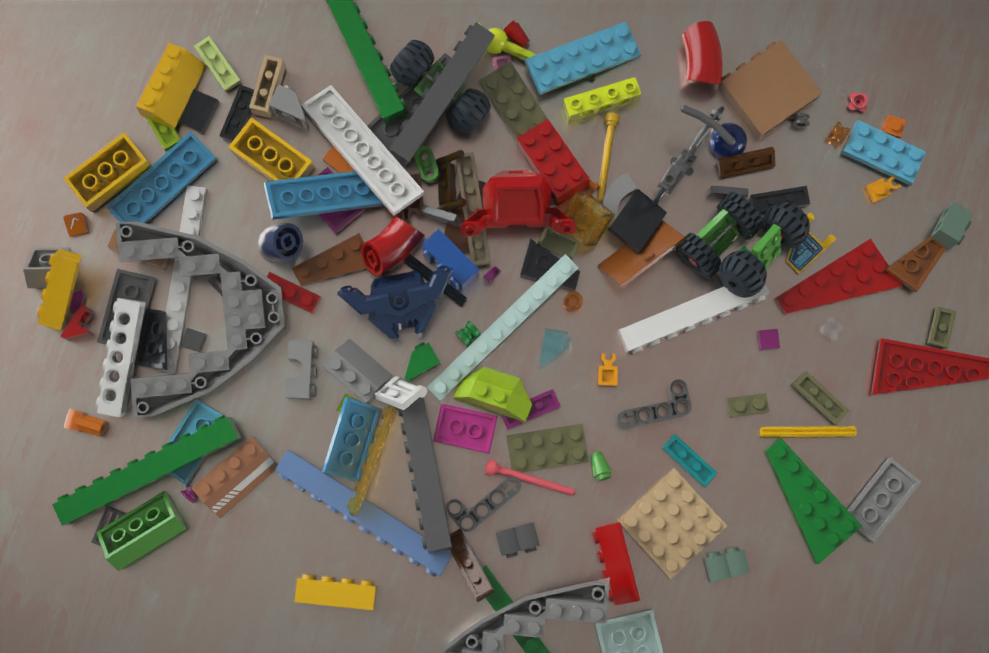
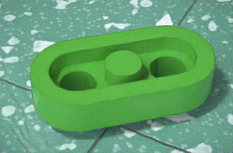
(427, 165)

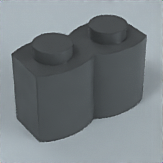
(518, 539)

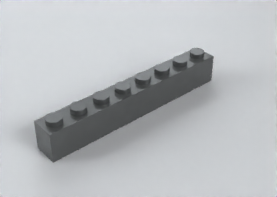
(442, 92)
(426, 478)

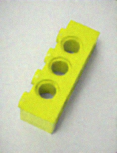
(601, 99)

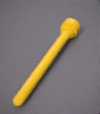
(611, 120)

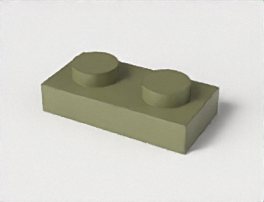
(941, 327)
(748, 405)

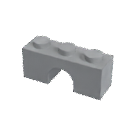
(302, 386)

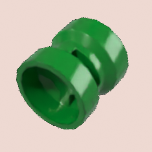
(468, 333)

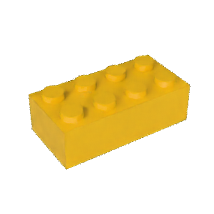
(269, 153)
(107, 172)

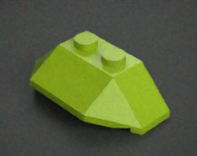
(495, 393)

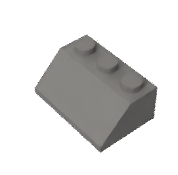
(357, 370)

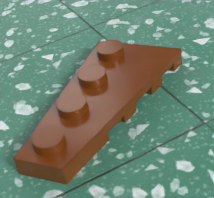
(333, 262)

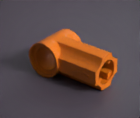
(81, 422)

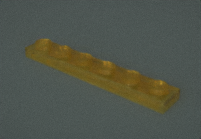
(369, 467)

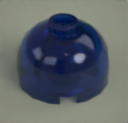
(722, 148)

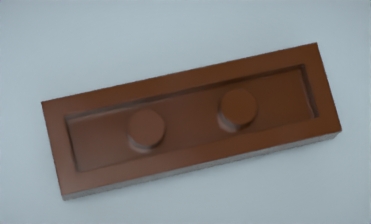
(746, 162)

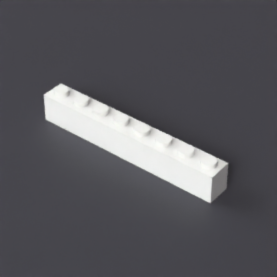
(684, 318)

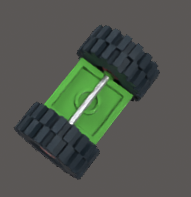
(734, 219)

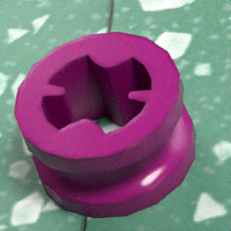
(189, 494)

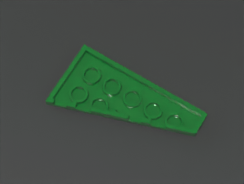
(818, 511)

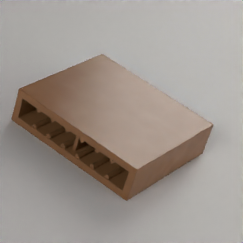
(769, 89)

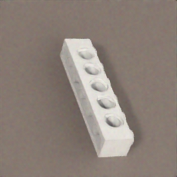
(125, 368)

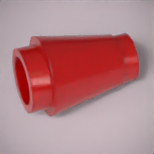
(516, 33)

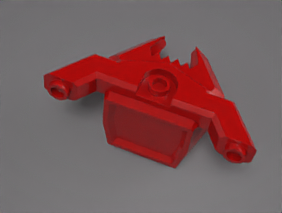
(517, 199)

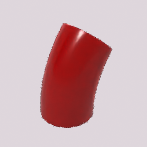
(703, 53)
(390, 246)

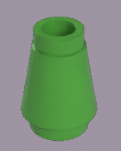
(600, 467)

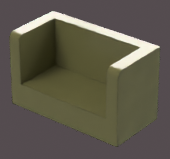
(558, 243)

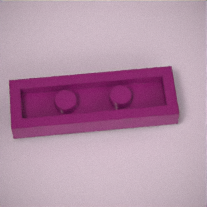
(540, 405)

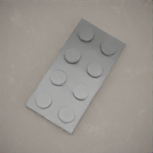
(883, 498)

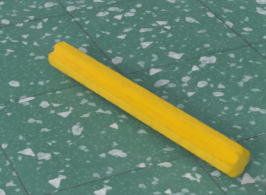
(810, 431)

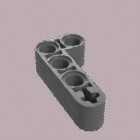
(652, 410)
(486, 501)

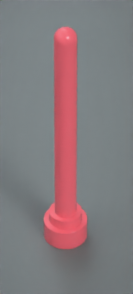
(493, 467)

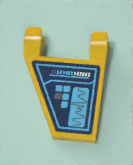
(808, 251)

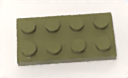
(512, 99)
(547, 448)

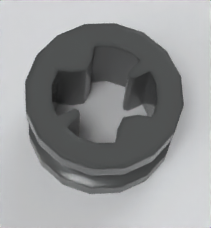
(801, 120)

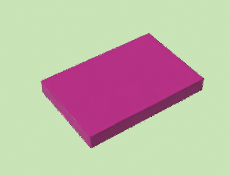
(465, 428)

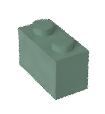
(952, 225)

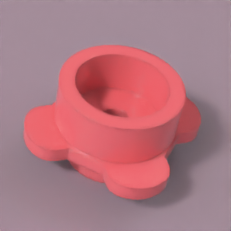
(862, 98)

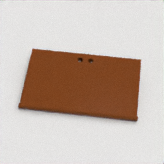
(626, 264)

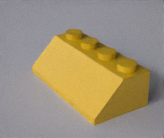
(170, 86)

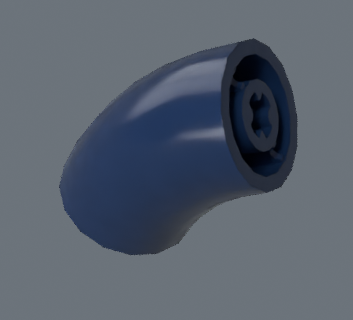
(280, 242)

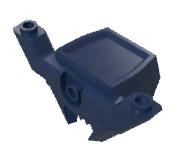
(399, 300)

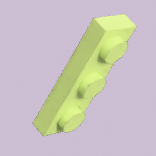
(217, 64)

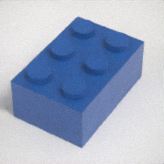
(444, 252)

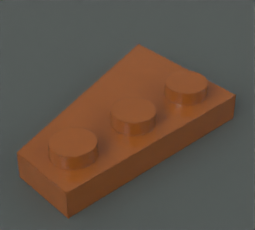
(917, 264)

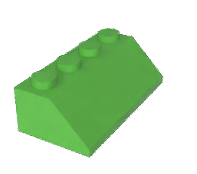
(140, 531)

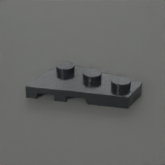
(539, 261)

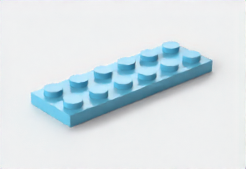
(582, 58)

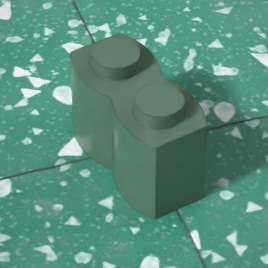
(726, 565)

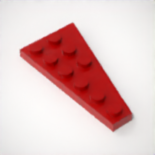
(846, 278)
(913, 366)

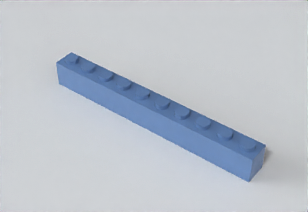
(370, 516)

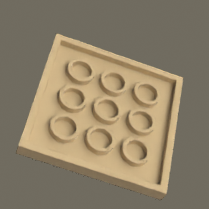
(672, 523)

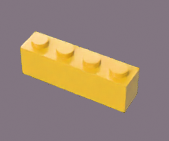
(59, 289)
(336, 593)

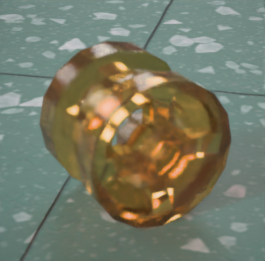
(839, 133)
(575, 300)

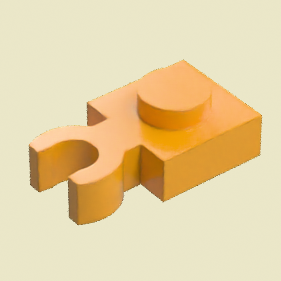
(880, 189)
(607, 374)

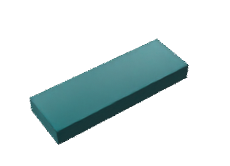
(689, 460)

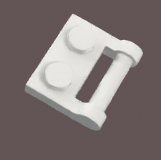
(400, 393)

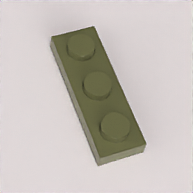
(820, 398)

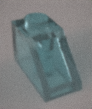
(553, 346)

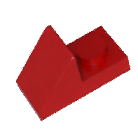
(75, 327)

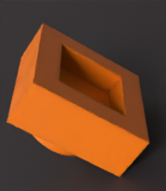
(894, 126)

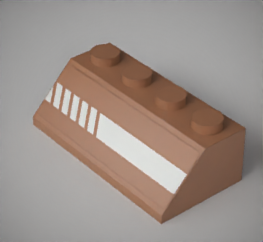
(235, 477)

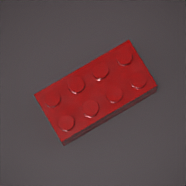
(554, 160)

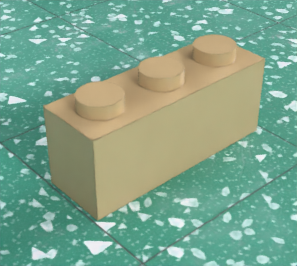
(267, 82)

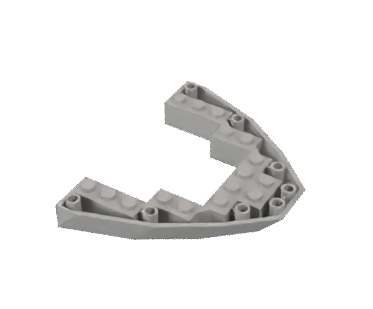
(250, 311)
(528, 617)

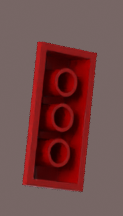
(617, 564)

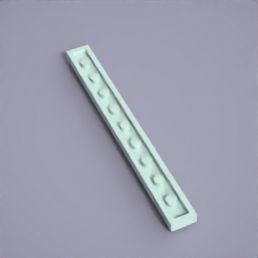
(502, 327)

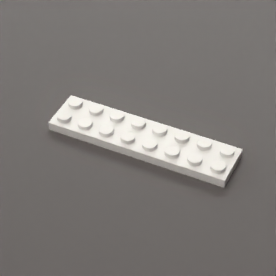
(362, 150)

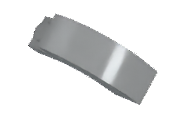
(617, 192)

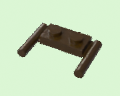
(446, 182)

